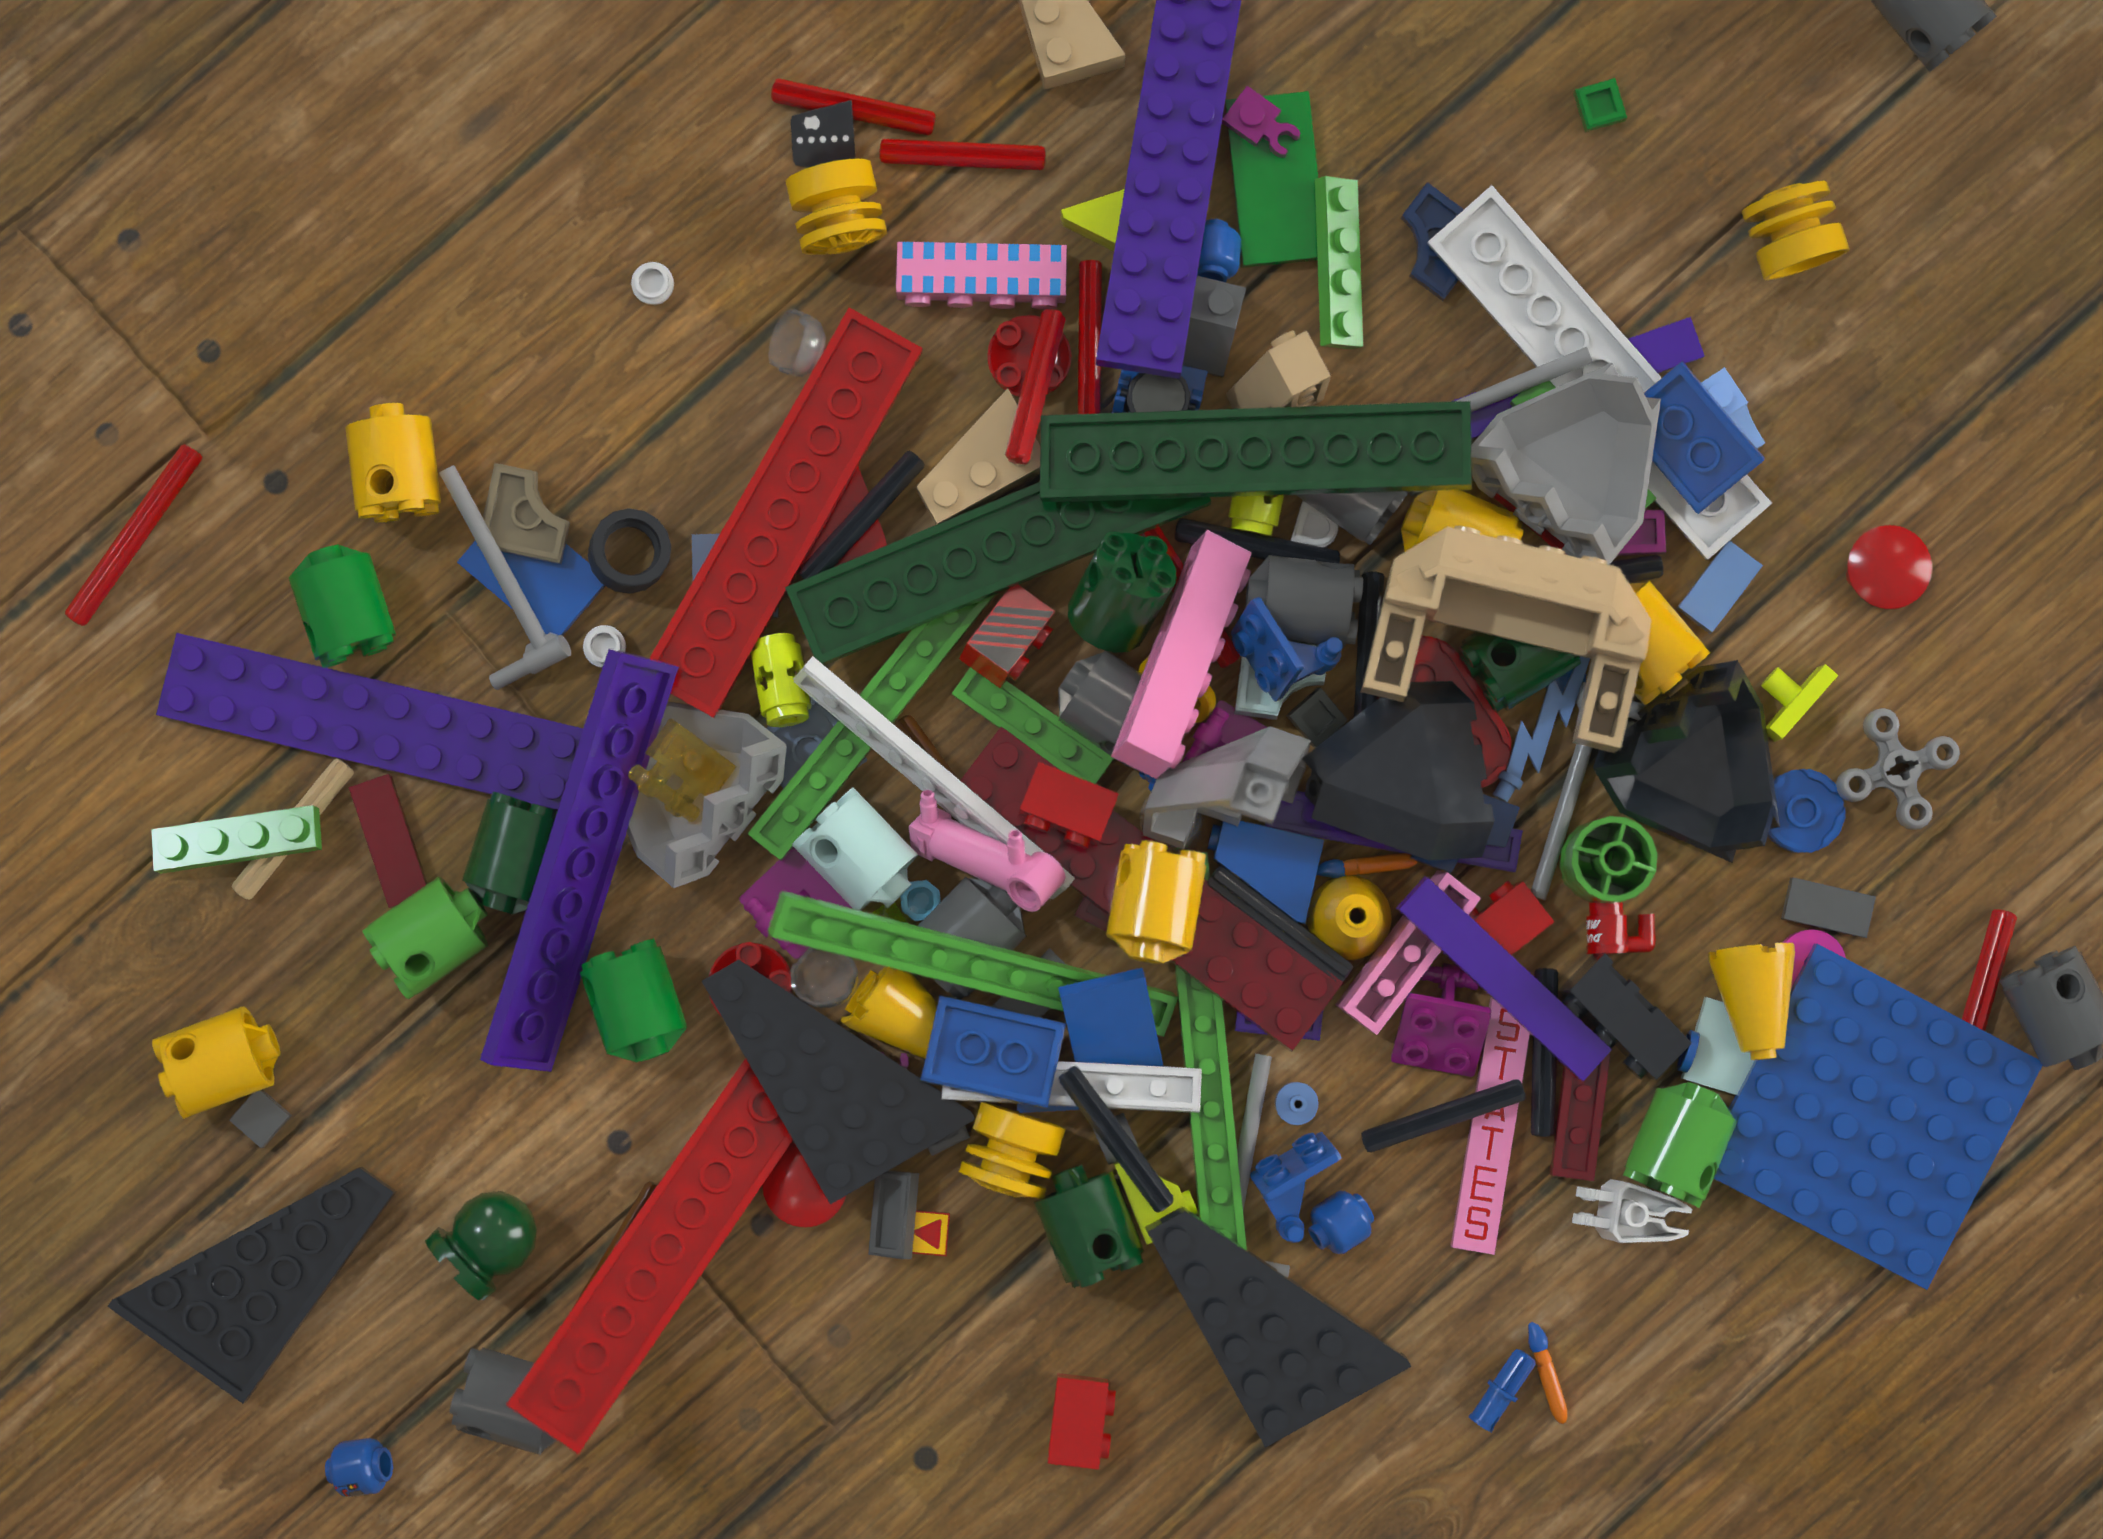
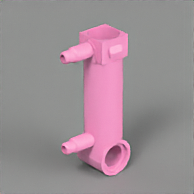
(1007, 866)

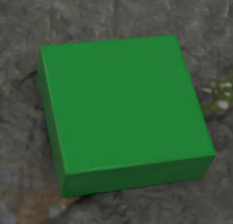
(1600, 105)

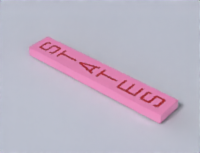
(1490, 1137)

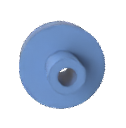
(1285, 1103)

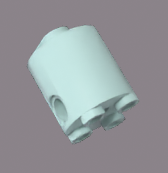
(857, 852)

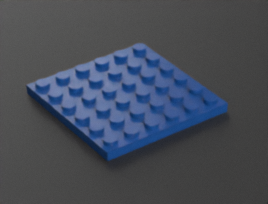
(1874, 1117)

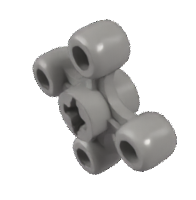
(1893, 753)

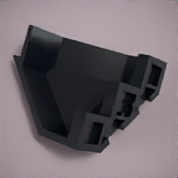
(1698, 764)
(1407, 775)

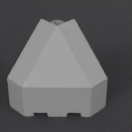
(1574, 461)
(1227, 783)
(685, 849)

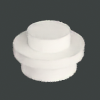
(652, 283)
(599, 641)

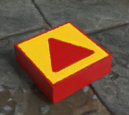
(931, 1233)

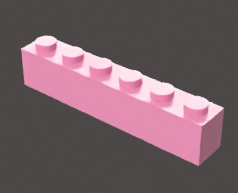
(1182, 655)

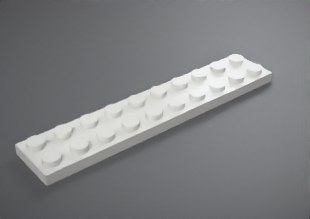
(1555, 316)

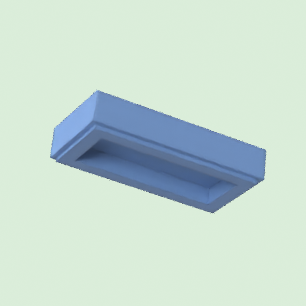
(1719, 587)

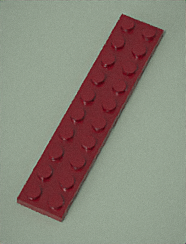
(1229, 949)

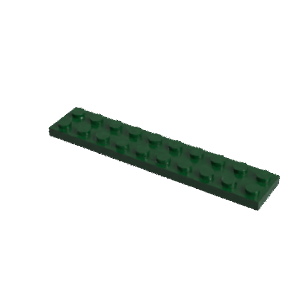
(1256, 452)
(961, 565)

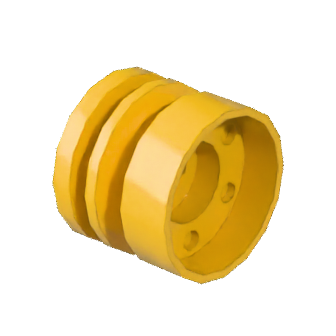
(834, 197)
(1795, 230)
(1011, 1151)

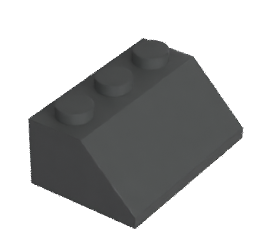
(1212, 325)

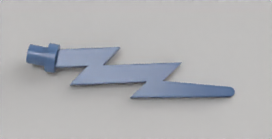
(1536, 747)

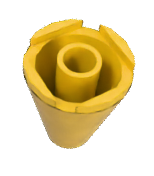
(1330, 919)
(1756, 994)
(893, 1010)

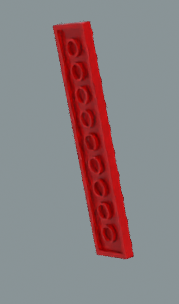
(784, 509)
(654, 1264)

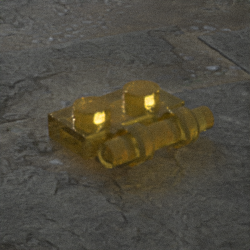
(690, 760)

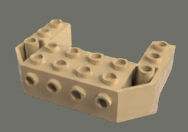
(1522, 597)

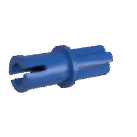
(1502, 1390)

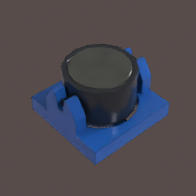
(1158, 393)

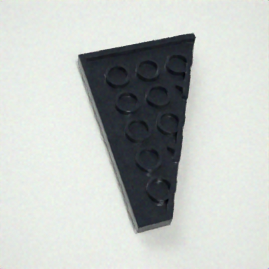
(834, 1093)
(249, 1294)
(1272, 1338)

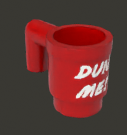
(1608, 931)

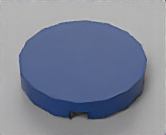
(1807, 810)

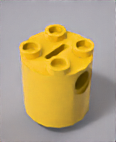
(393, 464)
(1451, 508)
(1670, 646)
(1156, 901)
(216, 1061)

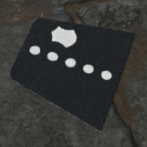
(823, 135)

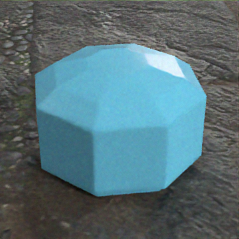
(920, 900)

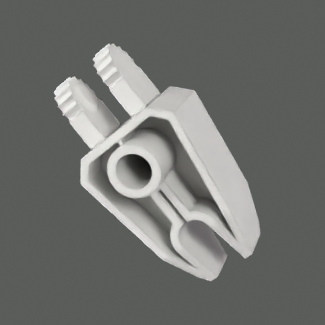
(1626, 1211)

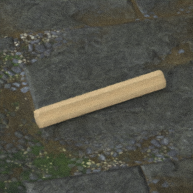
(319, 795)

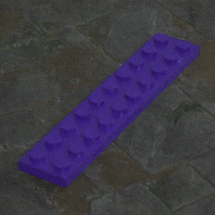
(1168, 186)
(368, 721)
(578, 862)

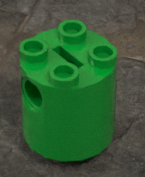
(341, 604)
(634, 1002)

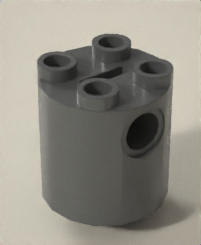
(1935, 25)
(1358, 513)
(1308, 598)
(1098, 698)
(979, 914)
(2059, 1008)
(482, 1403)

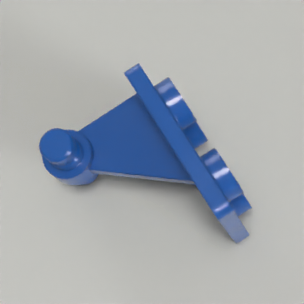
(1273, 657)
(1284, 1177)

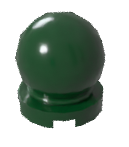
(488, 1239)

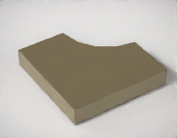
(519, 517)

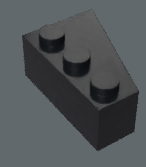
(1623, 1017)

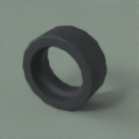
(635, 519)

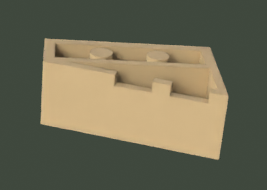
(1069, 41)
(1284, 376)
(977, 466)

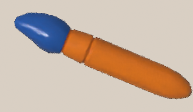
(1367, 865)
(1538, 1344)

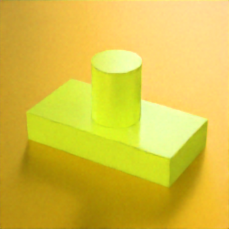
(1794, 698)

